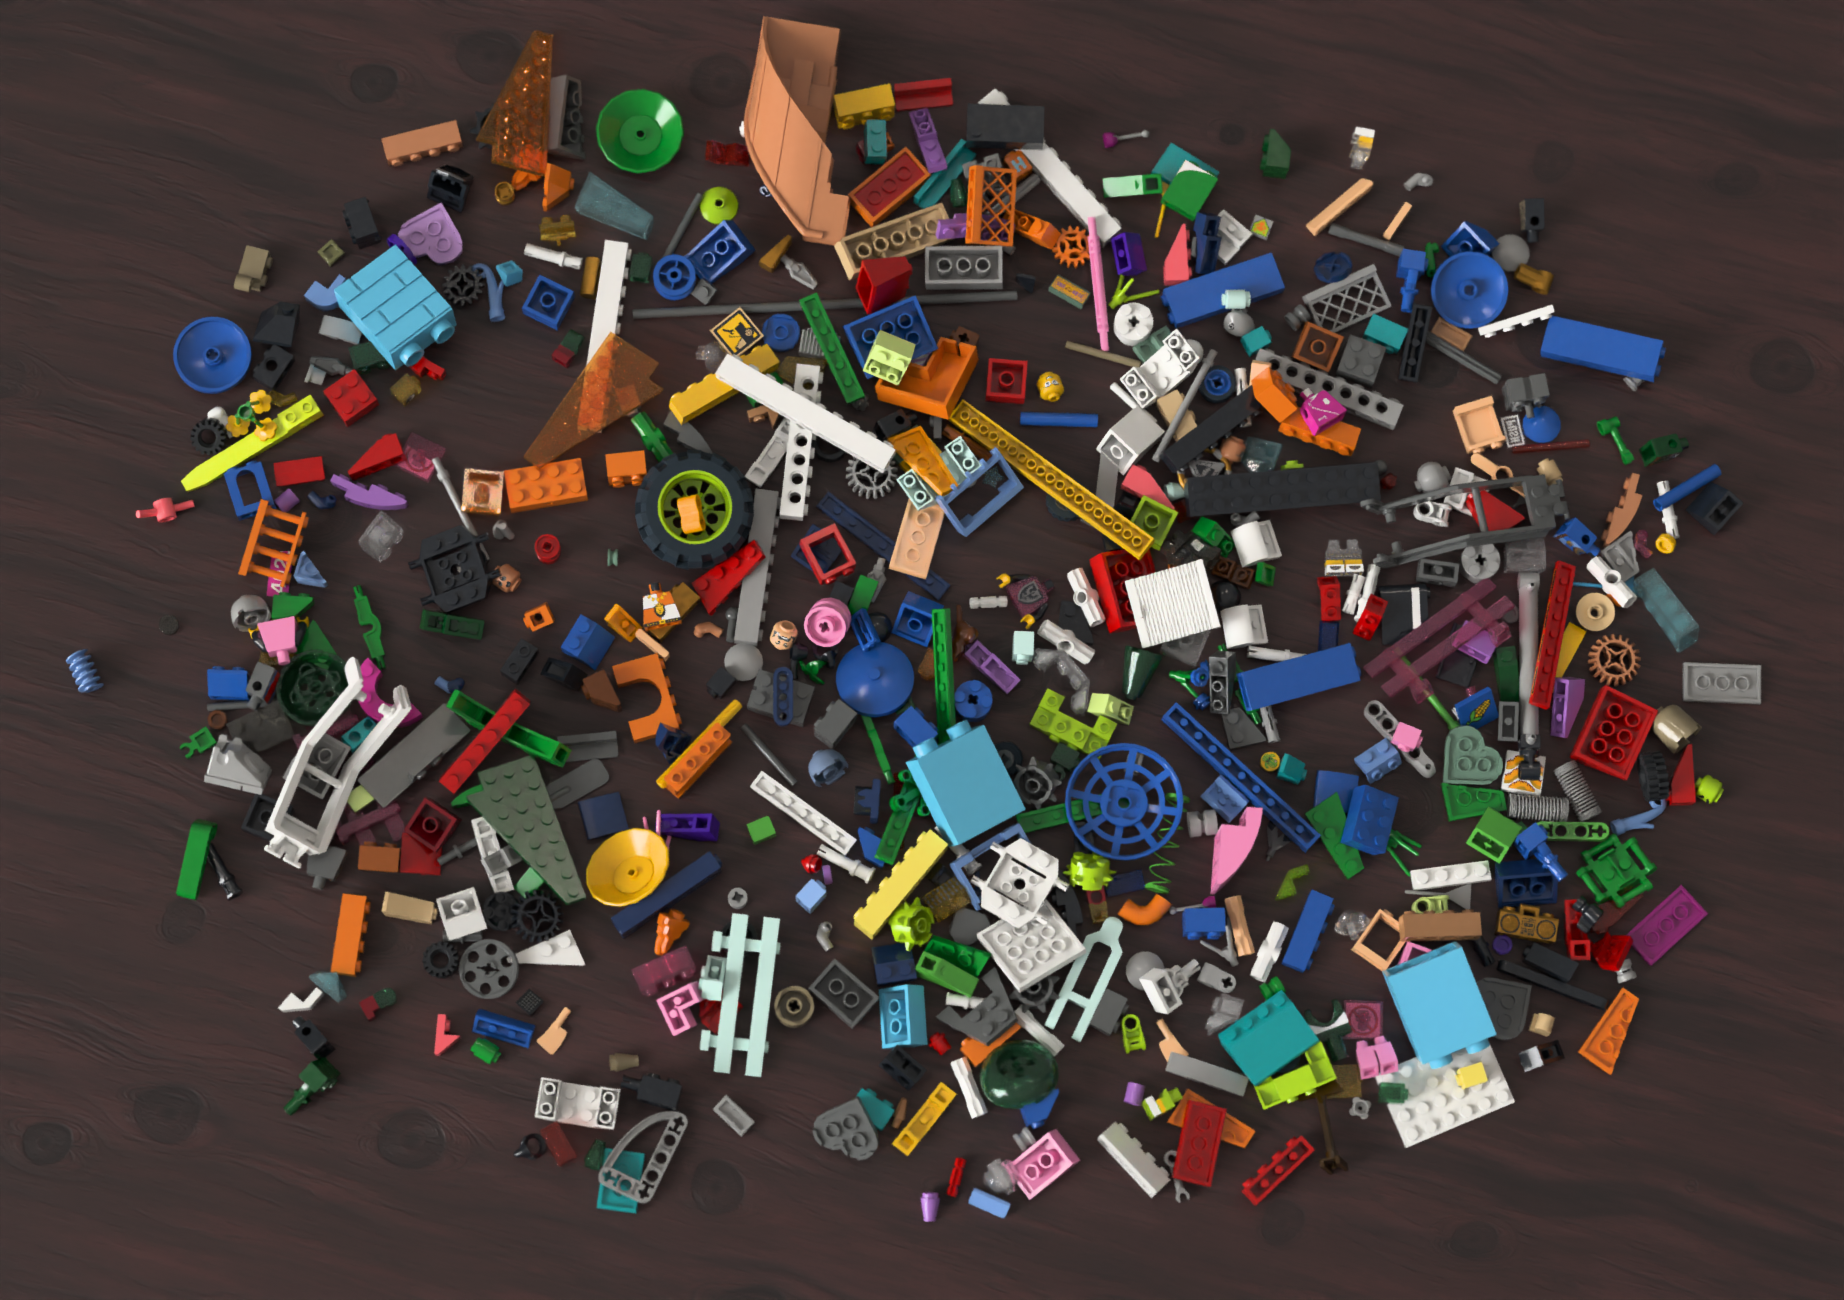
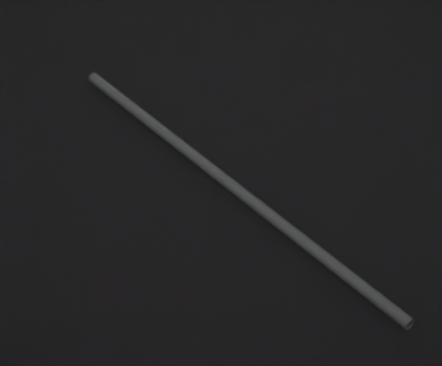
(827, 304)

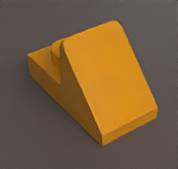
(622, 623)

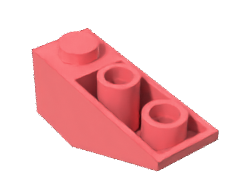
(1176, 263)

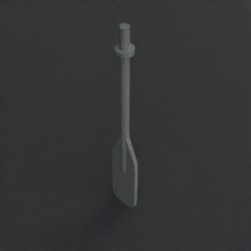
(561, 793)

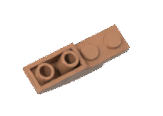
(1621, 517)

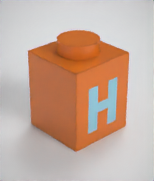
(1018, 161)

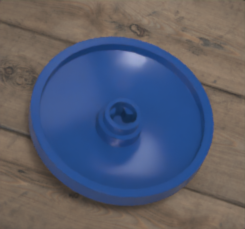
(1469, 289)
(212, 355)
(875, 680)

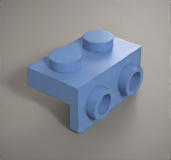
(1378, 760)
(1225, 798)

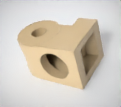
(1541, 1024)

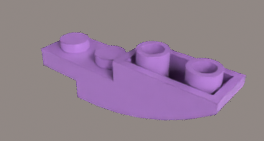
(927, 140)
(957, 228)
(375, 498)

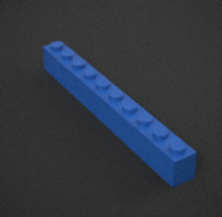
(1240, 777)

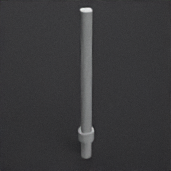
(443, 476)

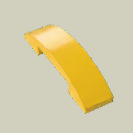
(1571, 640)
(924, 1119)

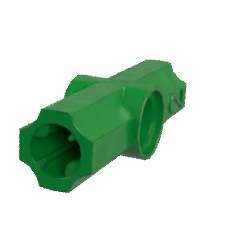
(651, 436)

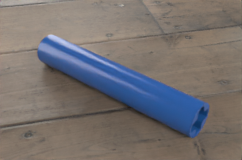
(1058, 419)
(1687, 487)

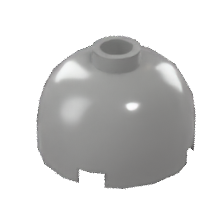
(248, 612)

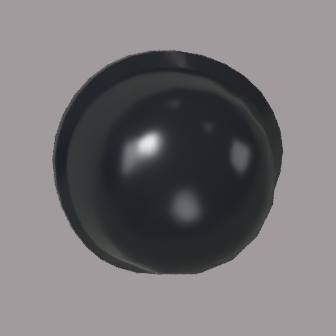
(1225, 595)

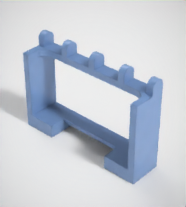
(1007, 491)
(957, 864)

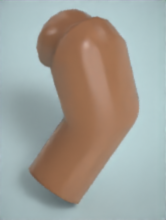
(707, 627)

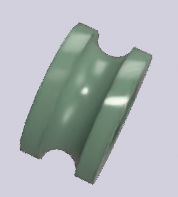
(612, 557)

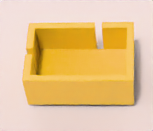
(863, 105)

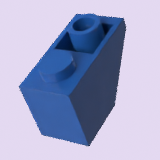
(869, 846)

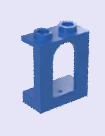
(250, 510)

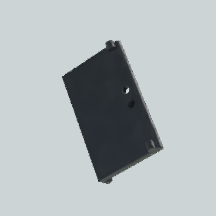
(1456, 666)

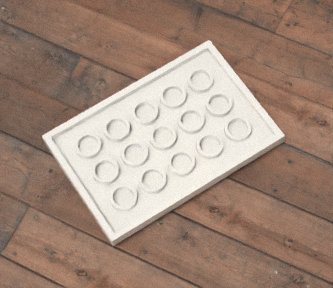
(1436, 1099)

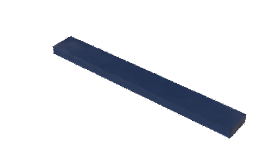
(876, 541)

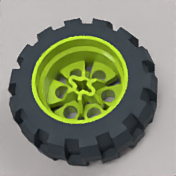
(689, 471)

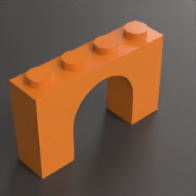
(649, 670)

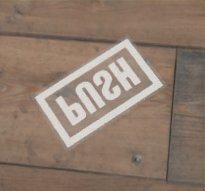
(1512, 430)

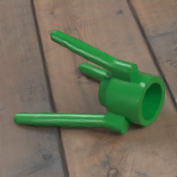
(1394, 840)

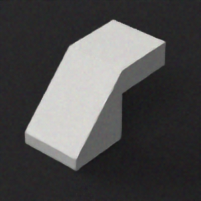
(294, 1004)

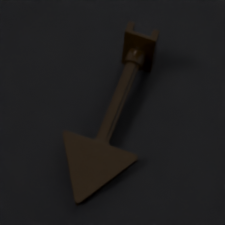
(1332, 1158)

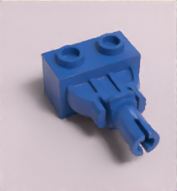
(1410, 267)
(1533, 842)

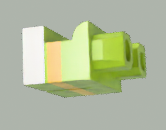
(1161, 1106)

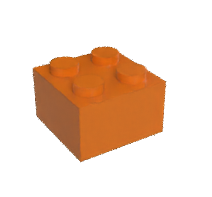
(1274, 394)
(626, 468)

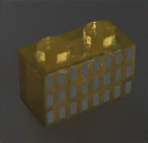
(946, 899)

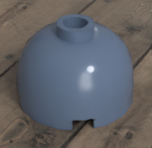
(826, 767)

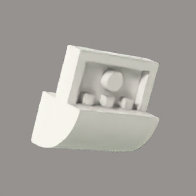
(1255, 543)
(1244, 626)

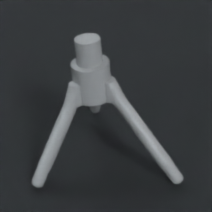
(1228, 951)

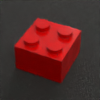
(1006, 381)
(351, 397)

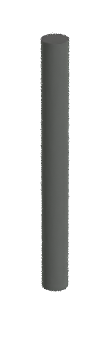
(684, 224)
(232, 705)
(769, 755)

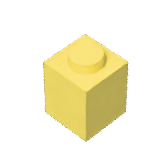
(1471, 1076)

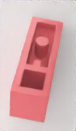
(1140, 483)

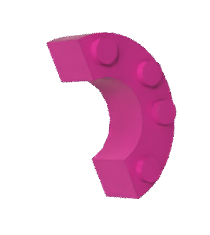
(370, 706)

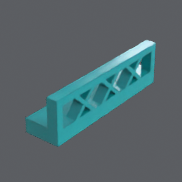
(940, 181)

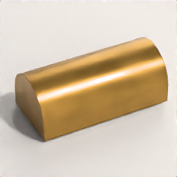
(590, 278)

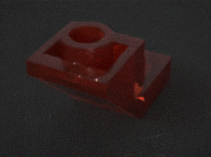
(730, 154)

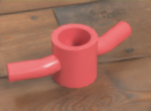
(165, 510)

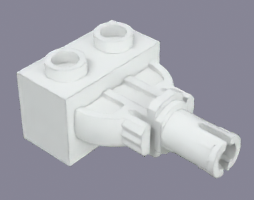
(1167, 985)

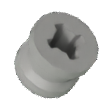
(738, 901)
(1024, 1139)

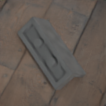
(591, 746)

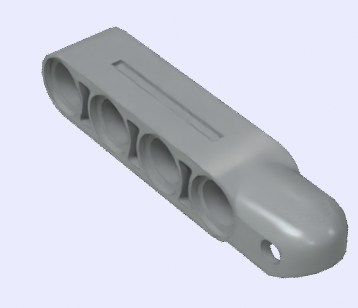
(1384, 715)

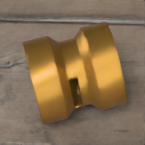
(502, 190)

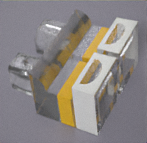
(1360, 152)
(1350, 557)

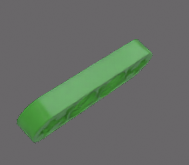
(1571, 827)

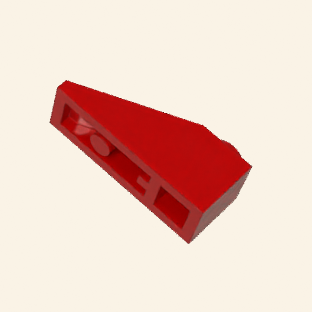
(381, 455)
(1682, 781)

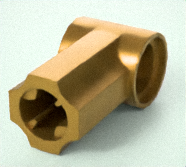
(1538, 280)

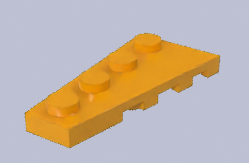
(924, 459)

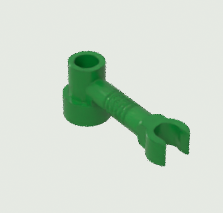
(1610, 426)

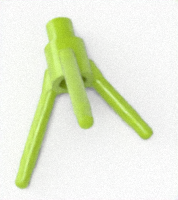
(1119, 296)

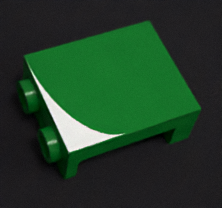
(1189, 190)

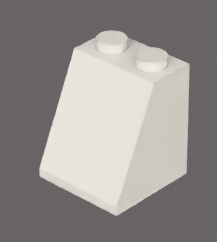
(1131, 439)

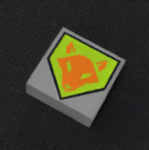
(1261, 227)

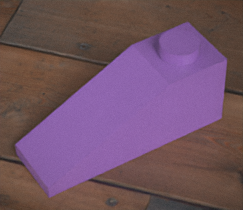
(1566, 703)

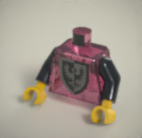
(1027, 595)

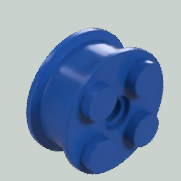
(677, 287)

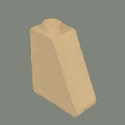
(409, 908)

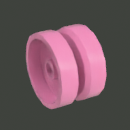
(827, 622)

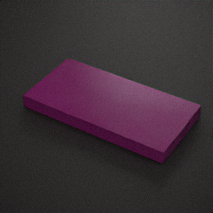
(1666, 925)

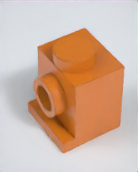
(547, 617)

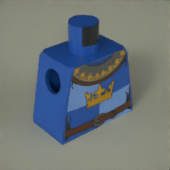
(1577, 537)

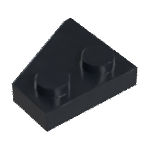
(1073, 619)

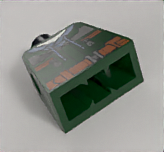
(1662, 449)

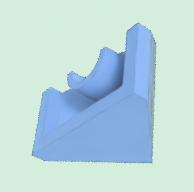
(307, 573)

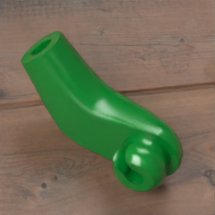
(1430, 249)

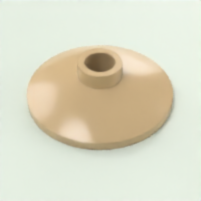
(1603, 607)

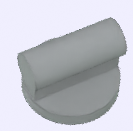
(501, 530)

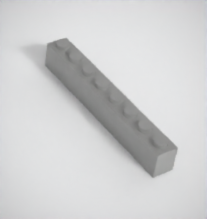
(754, 585)

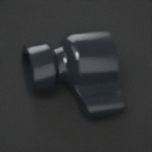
(1590, 914)

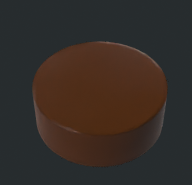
(217, 720)

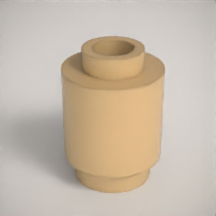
(1550, 470)

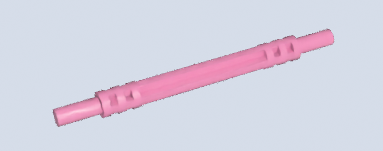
(1098, 284)

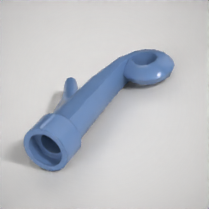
(495, 292)
(1638, 821)

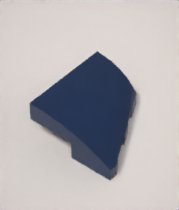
(671, 741)

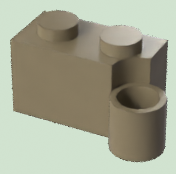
(253, 269)

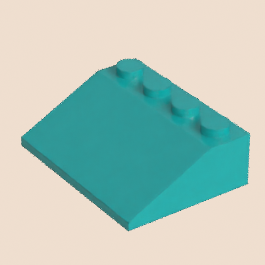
(1268, 1038)

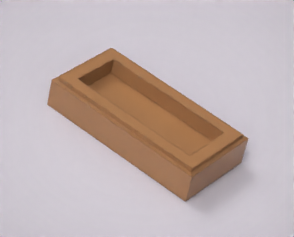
(1451, 334)

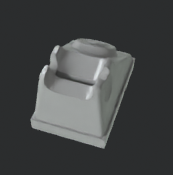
(237, 766)

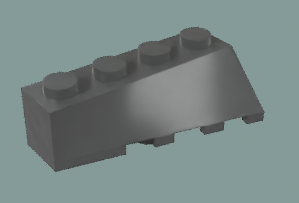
(565, 118)

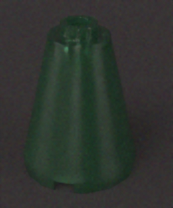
(1138, 670)

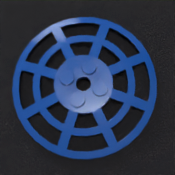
(1124, 789)

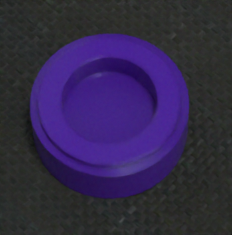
(1502, 945)

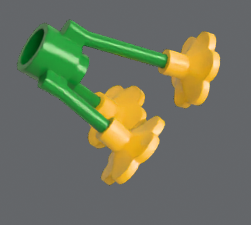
(239, 423)

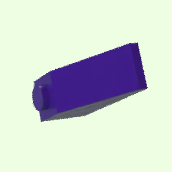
(690, 826)

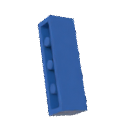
(1307, 931)

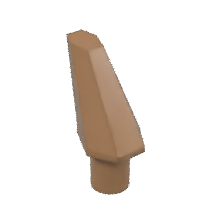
(900, 1113)

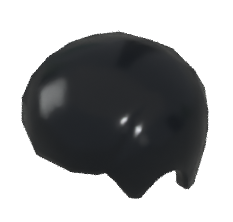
(881, 624)

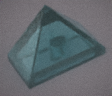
(330, 984)

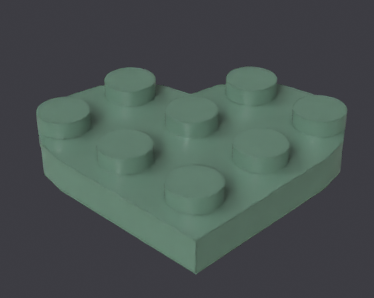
(1469, 759)

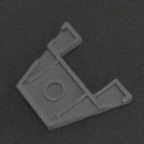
(988, 1018)

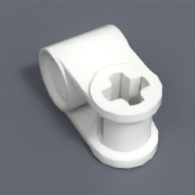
(1434, 513)

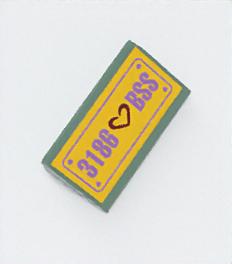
(1069, 291)

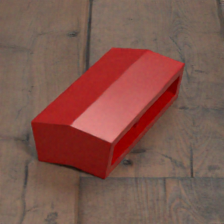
(299, 471)

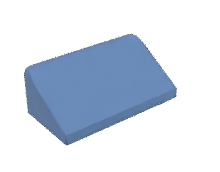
(989, 1203)

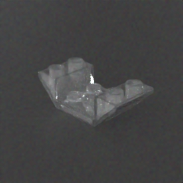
(1046, 658)

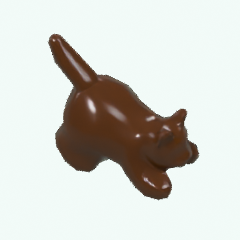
(962, 636)

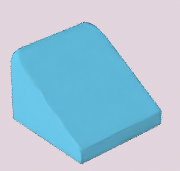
(509, 273)

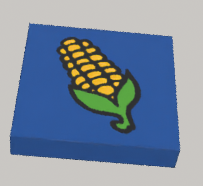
(1477, 709)

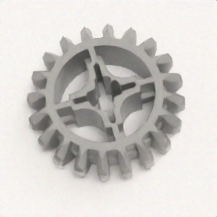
(873, 489)

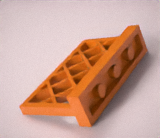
(976, 200)

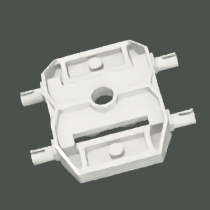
(1008, 871)

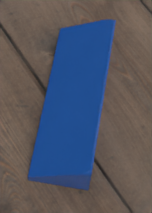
(503, 1028)

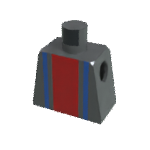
(262, 685)

